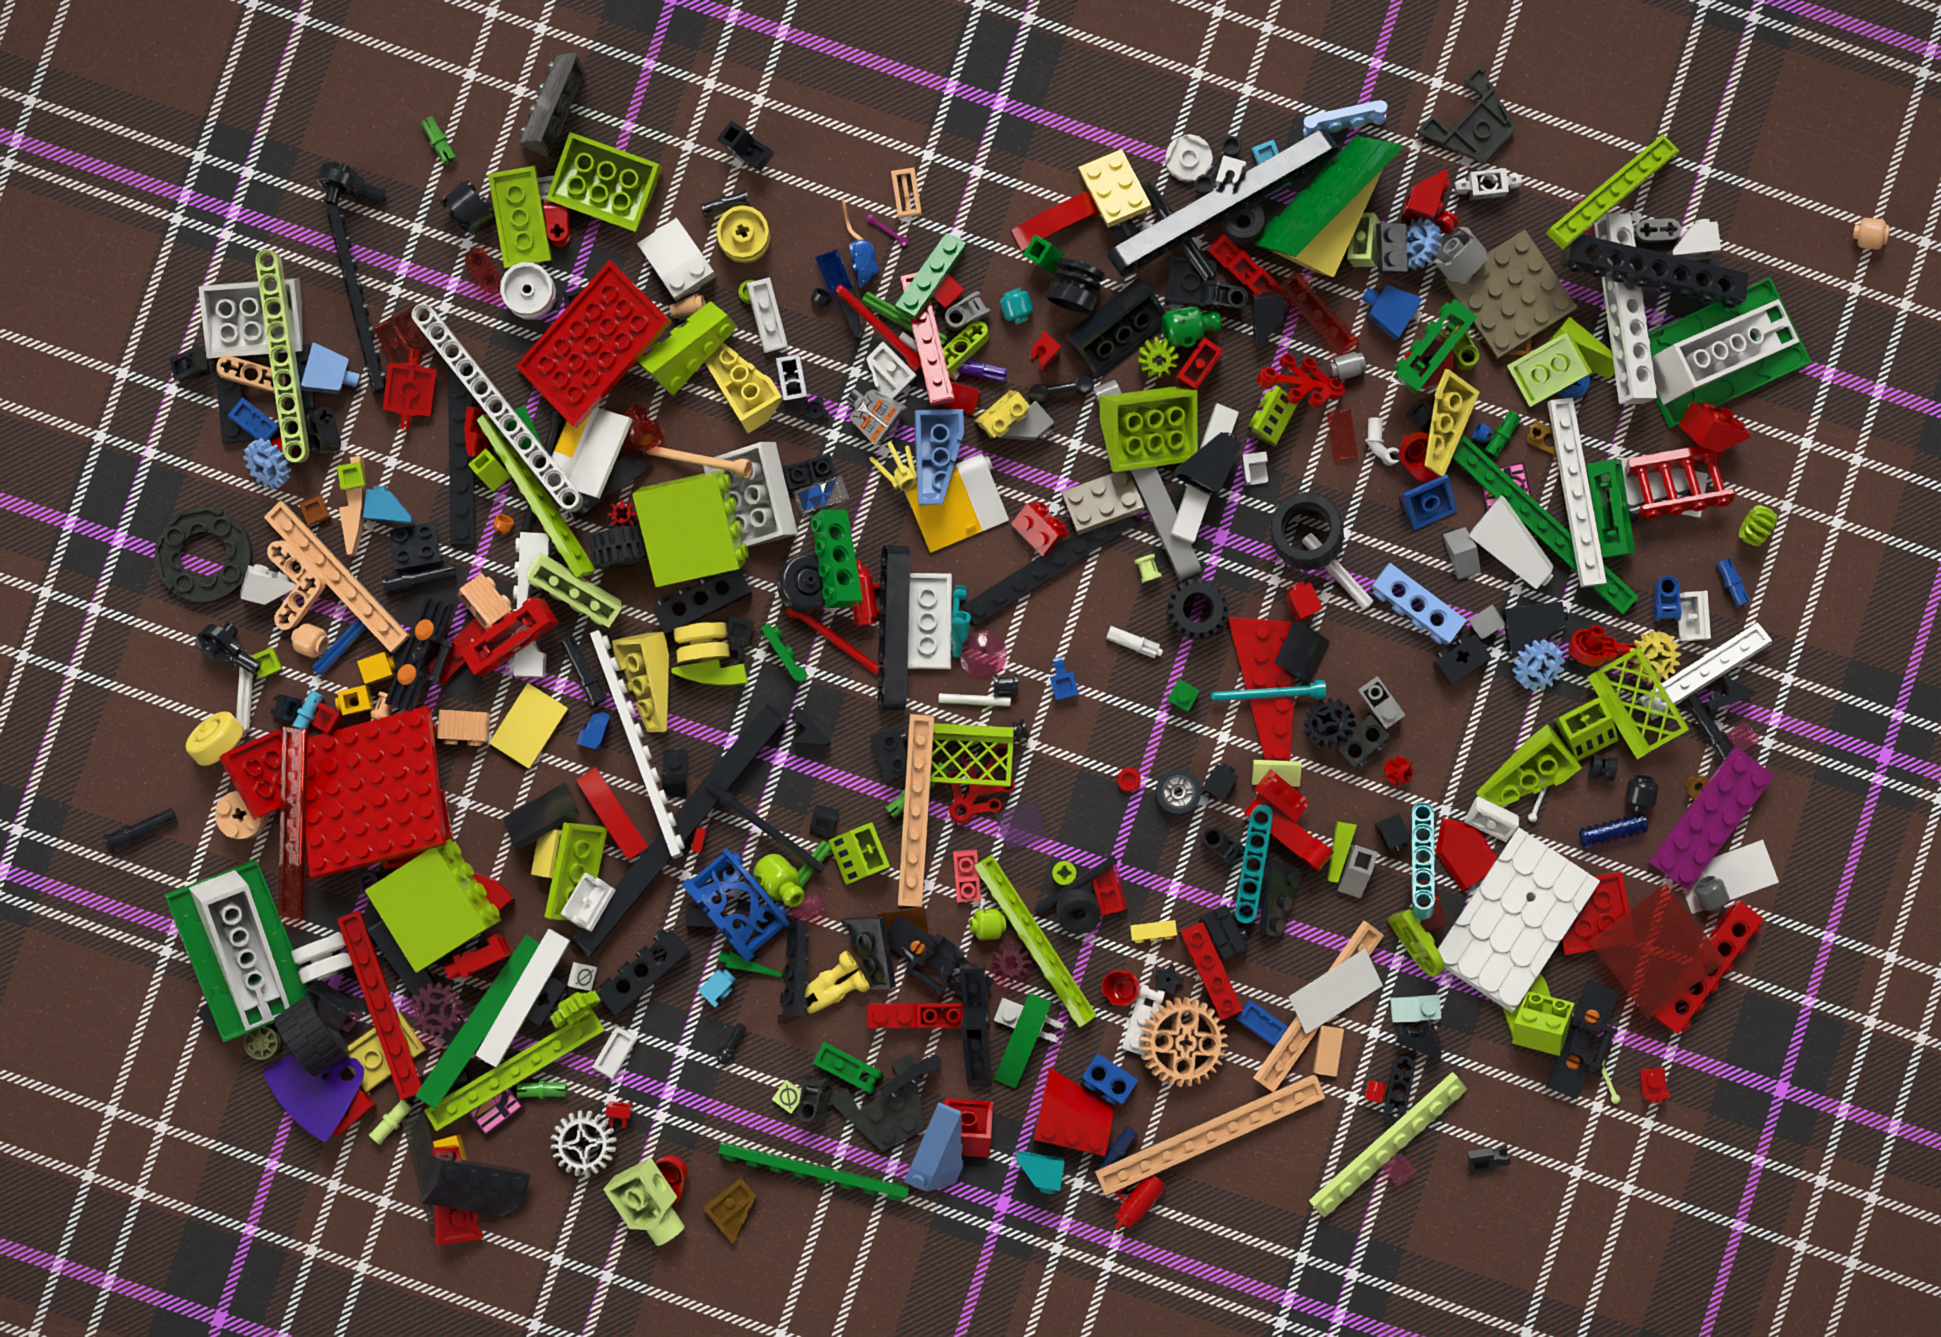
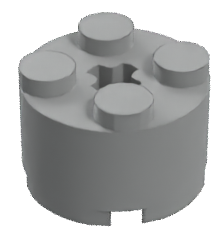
(1460, 255)

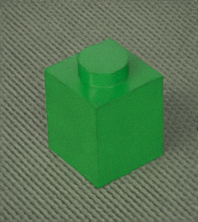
(1043, 253)
(1182, 695)

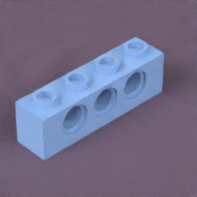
(1412, 590)

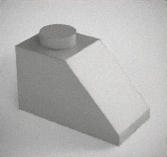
(1032, 426)

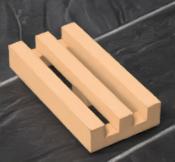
(909, 213)

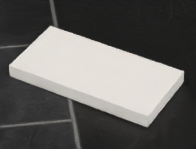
(929, 621)

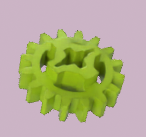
(575, 1009)

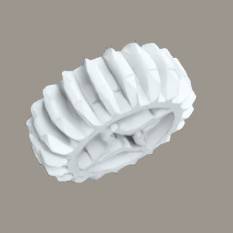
(584, 1153)

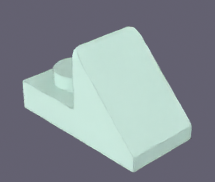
(1415, 1008)

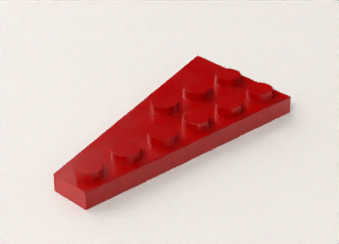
(1257, 648)

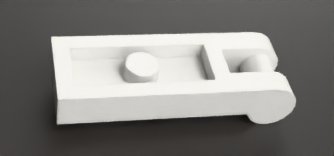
(1140, 1012)

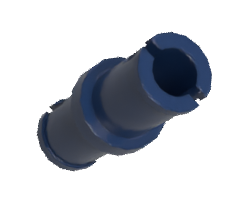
(1119, 1147)

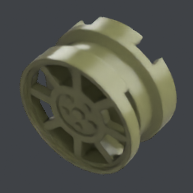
(262, 1042)

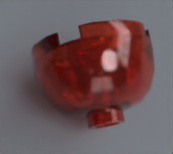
(642, 433)

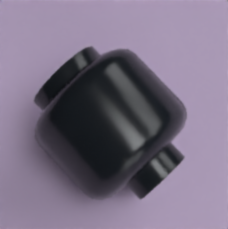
(1641, 792)

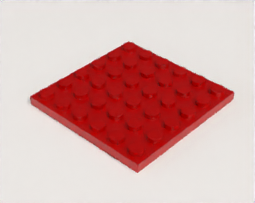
(373, 793)

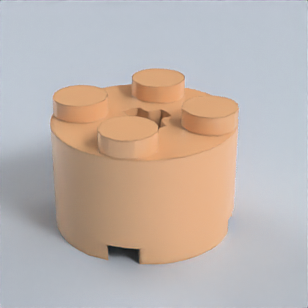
(228, 818)

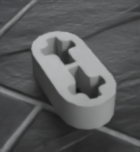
(1657, 236)

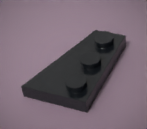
(872, 943)

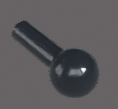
(725, 1054)

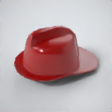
(1413, 456)

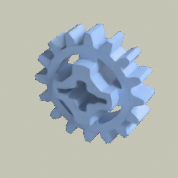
(1421, 242)
(267, 463)
(1538, 665)

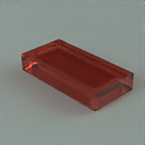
(1342, 434)

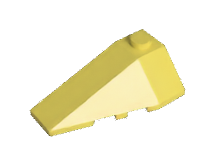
(745, 388)
(1450, 414)
(646, 668)

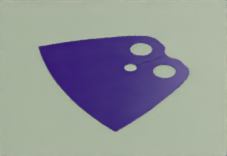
(310, 1100)

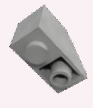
(1380, 703)
(1357, 871)

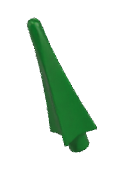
(737, 962)

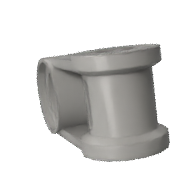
(970, 310)

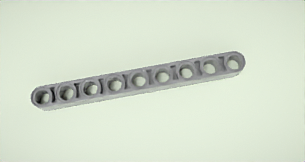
(1159, 507)

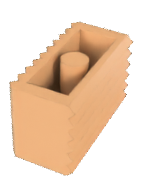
(484, 600)
(463, 726)

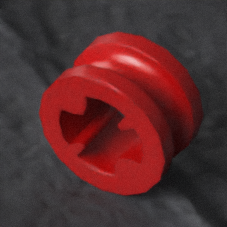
(1446, 222)

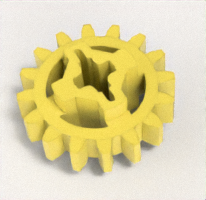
(1651, 647)

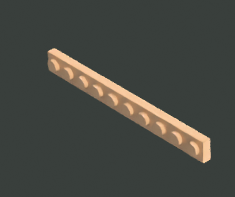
(1210, 1134)

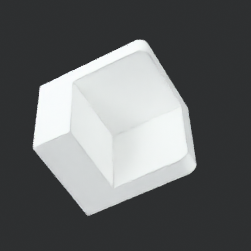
(1254, 468)

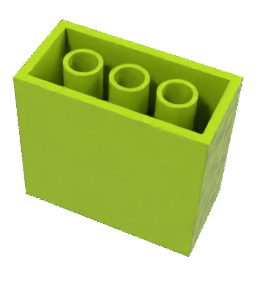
(690, 527)
(433, 905)

